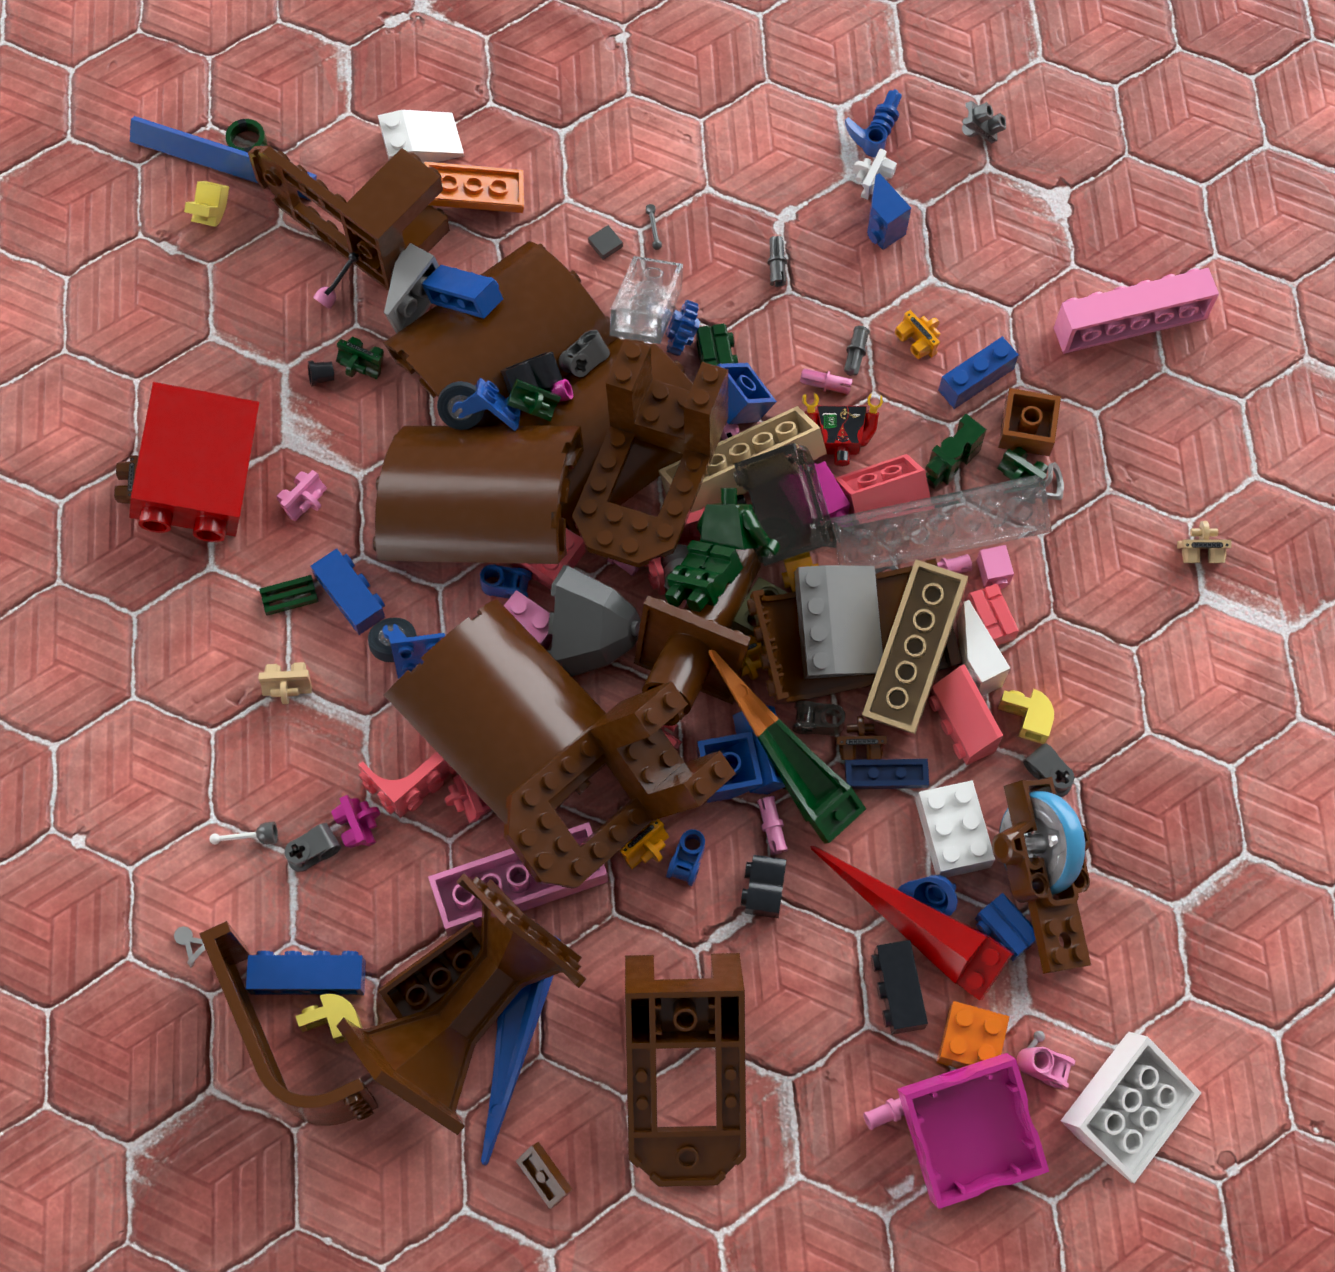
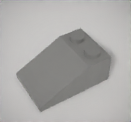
(406, 294)

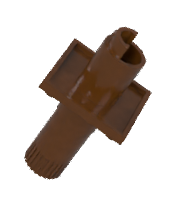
(678, 641)

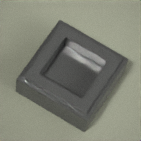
(605, 242)

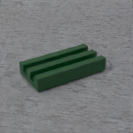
(285, 586)

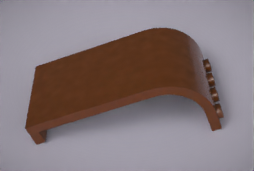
(780, 641)
(328, 1109)

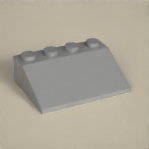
(838, 620)

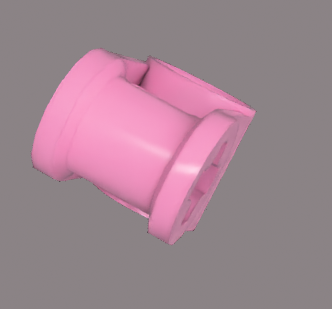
(1050, 1066)

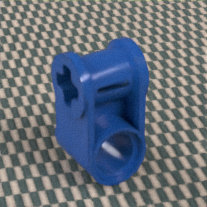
(507, 582)
(686, 862)

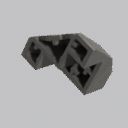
(589, 623)

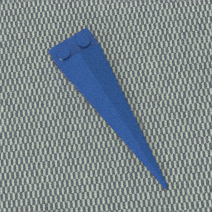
(513, 1039)

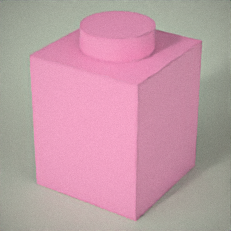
(995, 566)

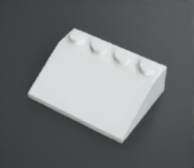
(1131, 1105)

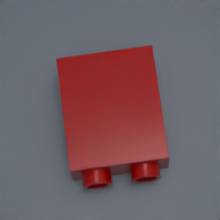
(193, 462)

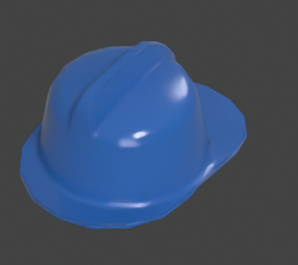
(933, 891)

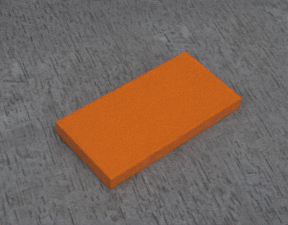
(480, 187)

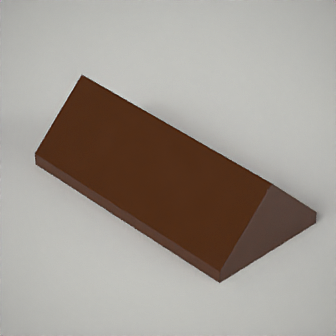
(432, 975)

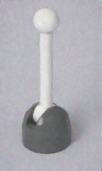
(266, 834)

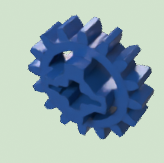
(682, 327)

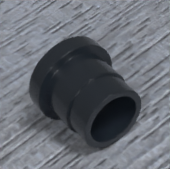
(320, 372)

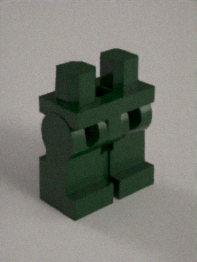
(954, 450)
(702, 575)

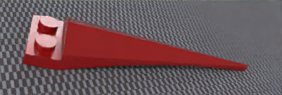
(955, 948)

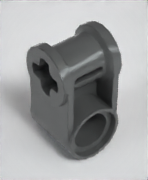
(585, 354)
(1046, 763)
(314, 846)

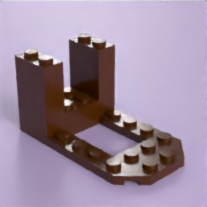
(376, 220)
(663, 417)
(644, 765)
(686, 1016)

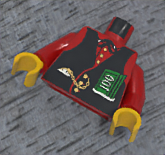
(844, 427)

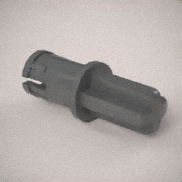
(777, 261)
(856, 350)

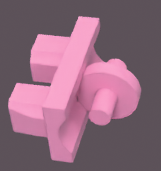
(303, 496)

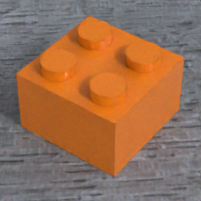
(971, 1035)

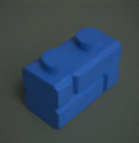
(1006, 925)

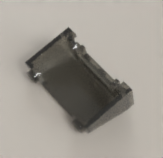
(787, 502)

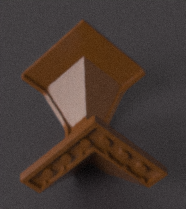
(430, 1051)

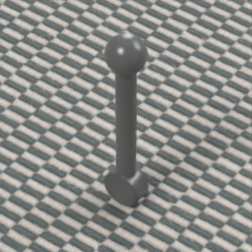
(650, 210)

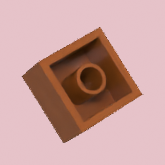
(1029, 421)

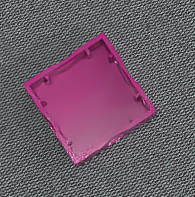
(972, 1130)

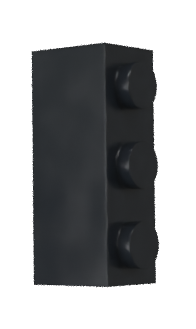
(899, 987)

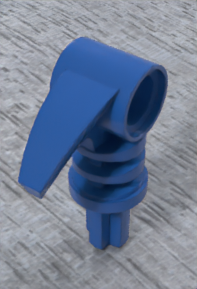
(879, 128)

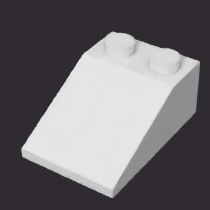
(424, 133)
(980, 651)

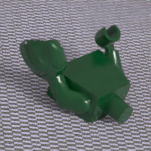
(734, 526)

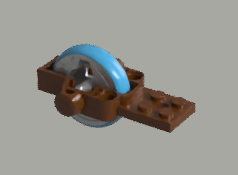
(1058, 870)

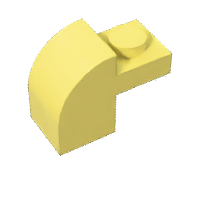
(208, 203)
(1036, 710)
(332, 1012)

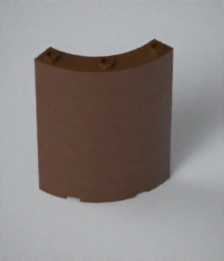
(539, 313)
(590, 411)
(475, 494)
(496, 706)

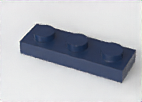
(887, 773)

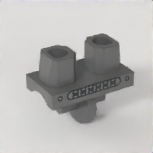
(982, 122)

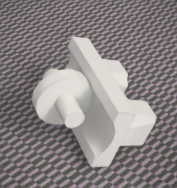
(880, 165)

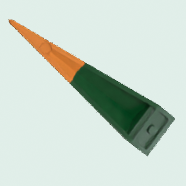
(814, 787)

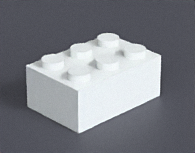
(955, 829)

